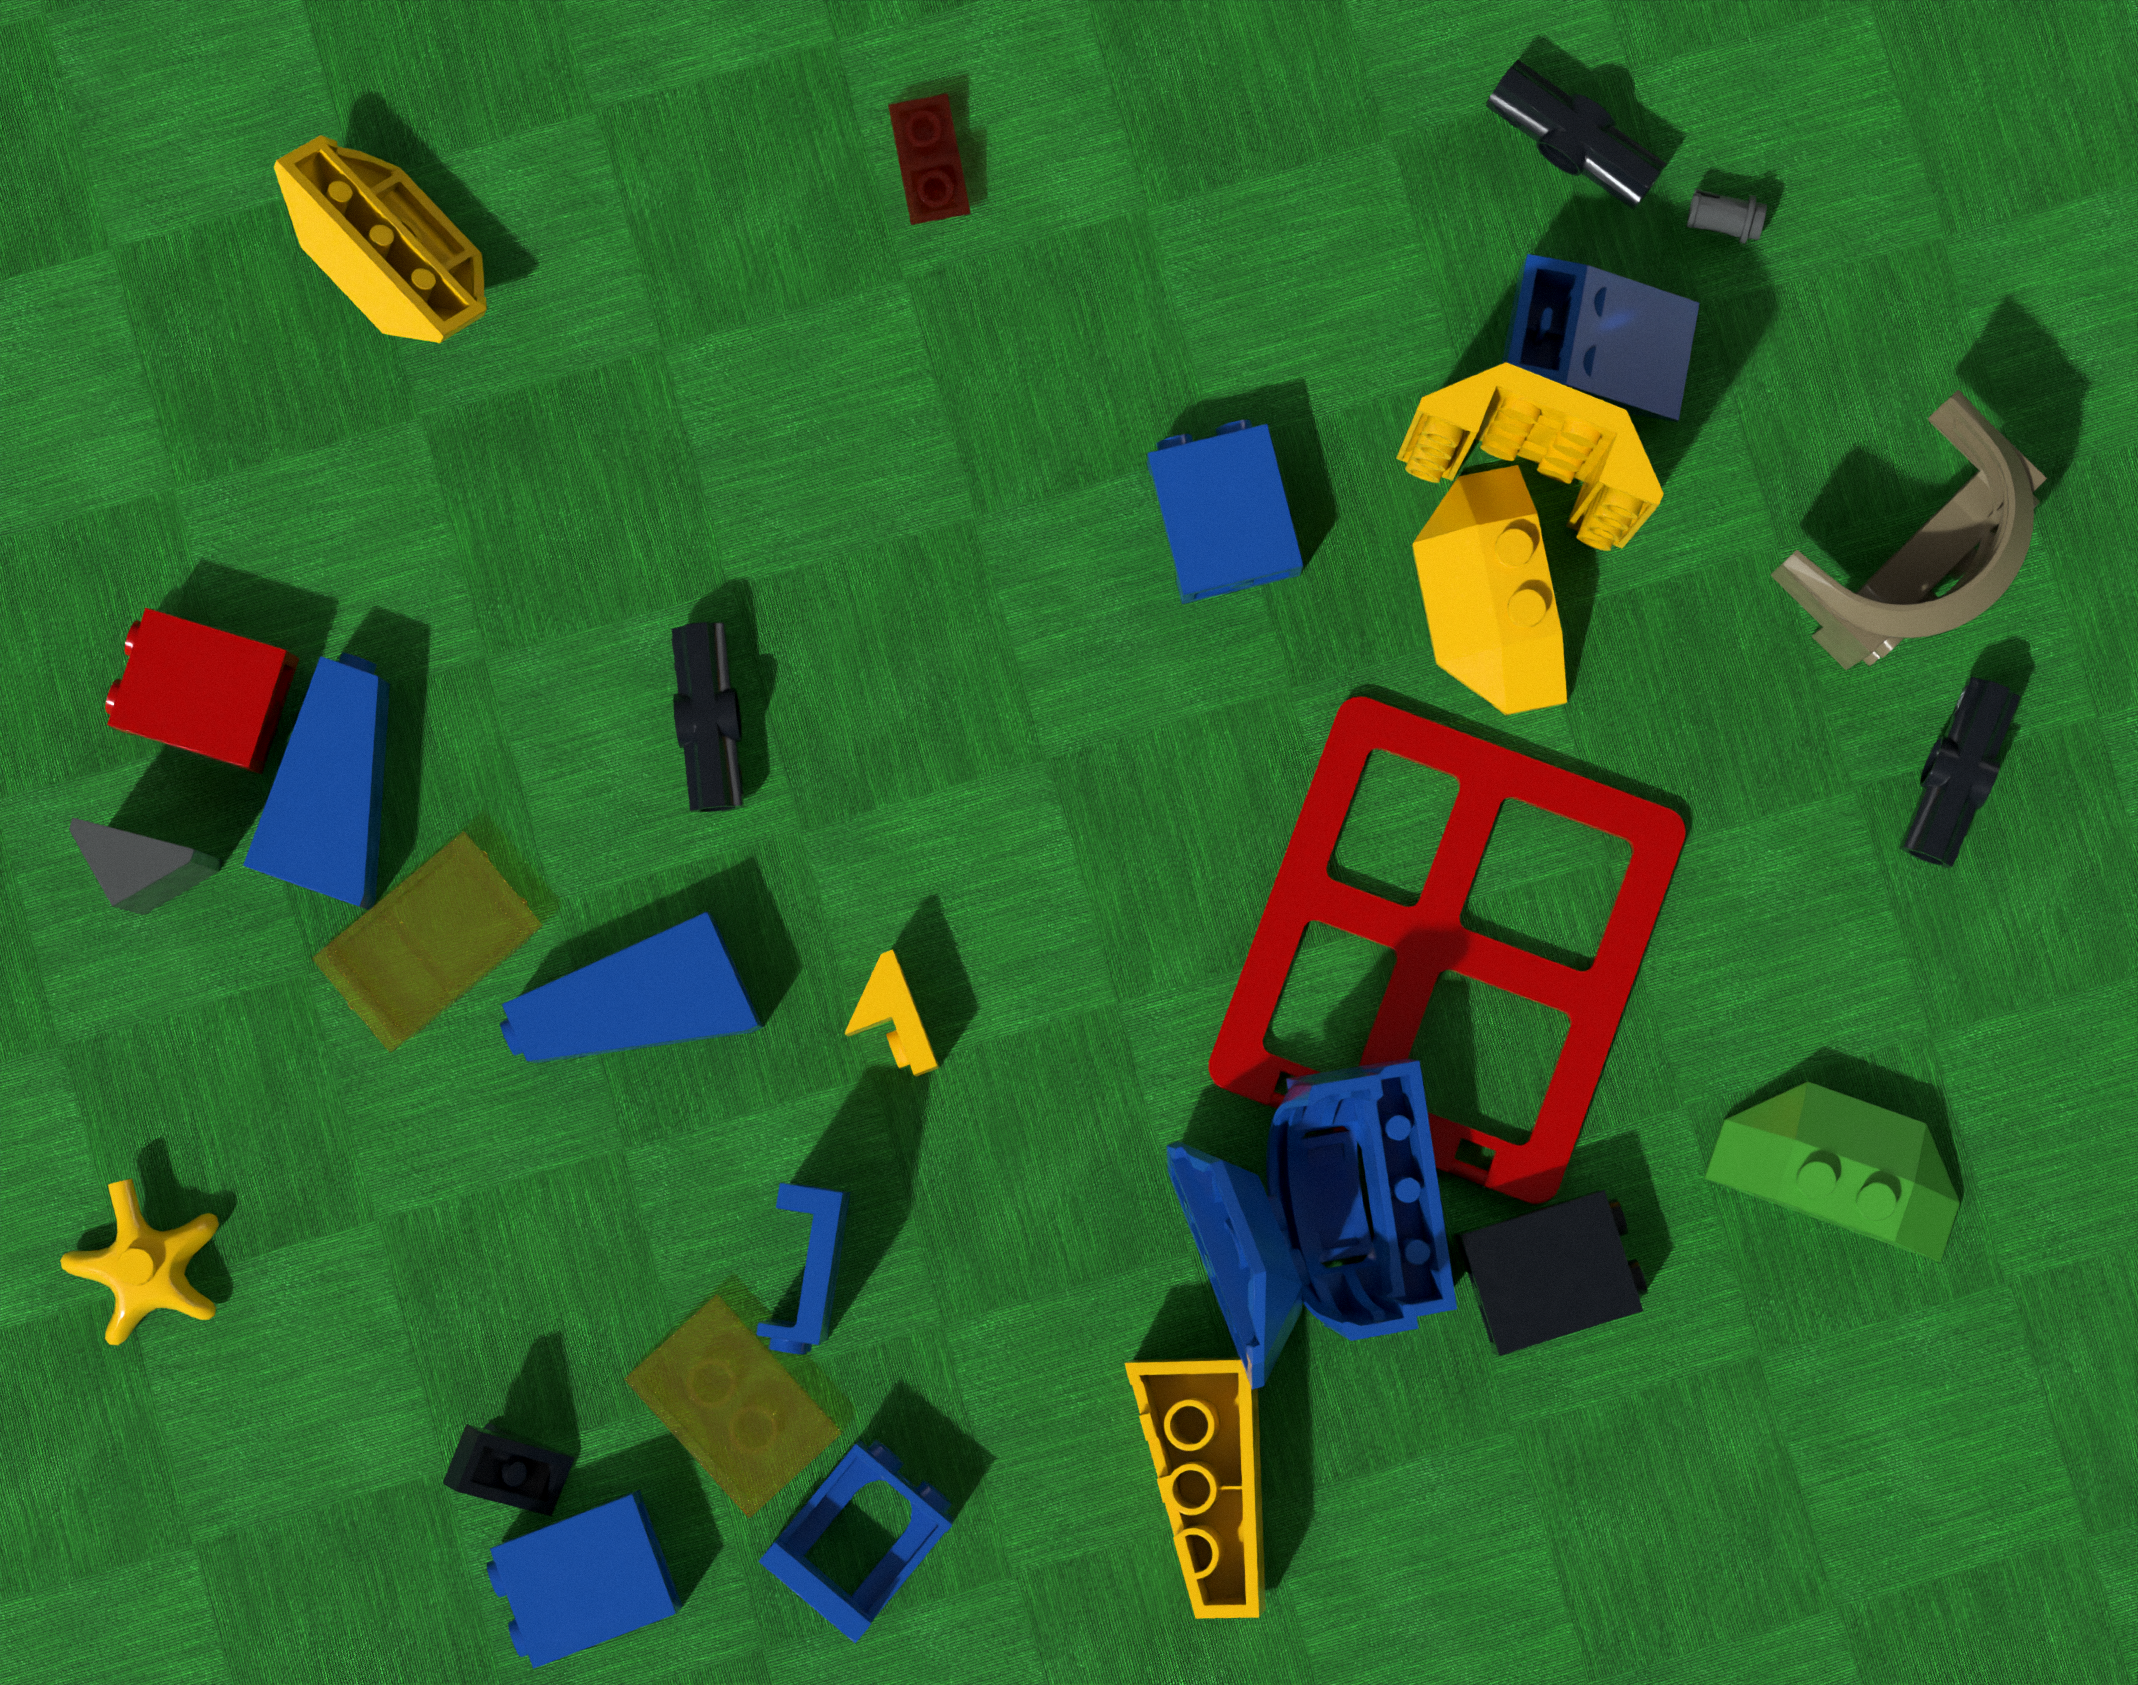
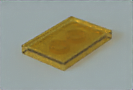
(733, 1405)

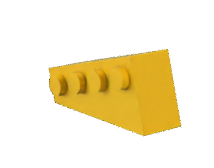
(1208, 1469)

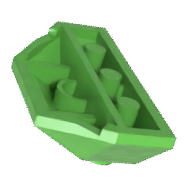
(1840, 1166)

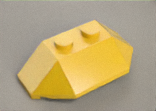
(382, 241)
(1492, 593)

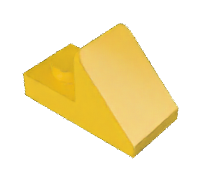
(888, 999)

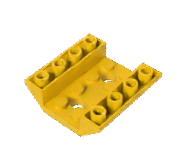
(1548, 425)

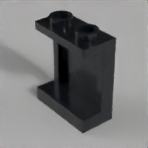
(1552, 1272)

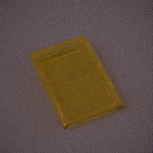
(428, 942)

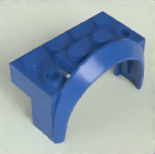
(1323, 1202)

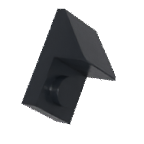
(508, 1469)

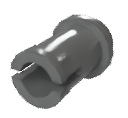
(1727, 215)

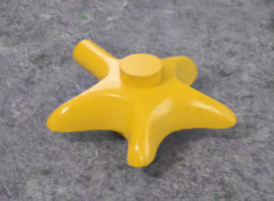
(144, 1265)

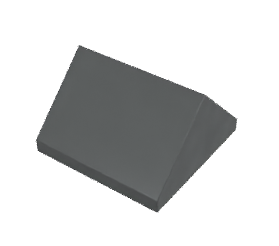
(140, 870)

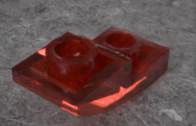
(929, 159)

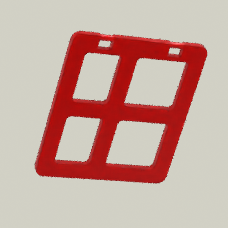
(1432, 940)

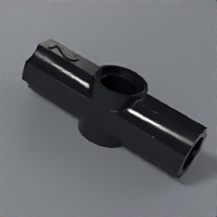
(1575, 134)
(707, 717)
(1959, 772)

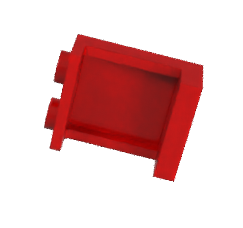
(201, 690)

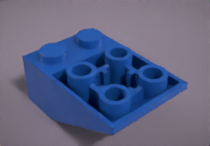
(1602, 335)

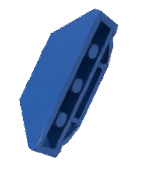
(1242, 1253)

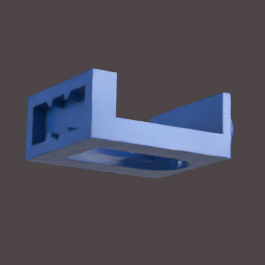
(927, 1525)

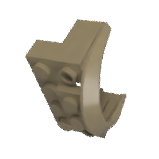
(1899, 594)

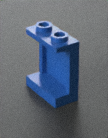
(1224, 511)
(821, 1268)
(583, 1580)

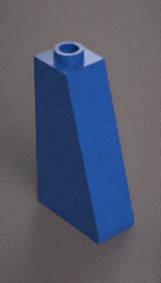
(329, 788)
(642, 997)

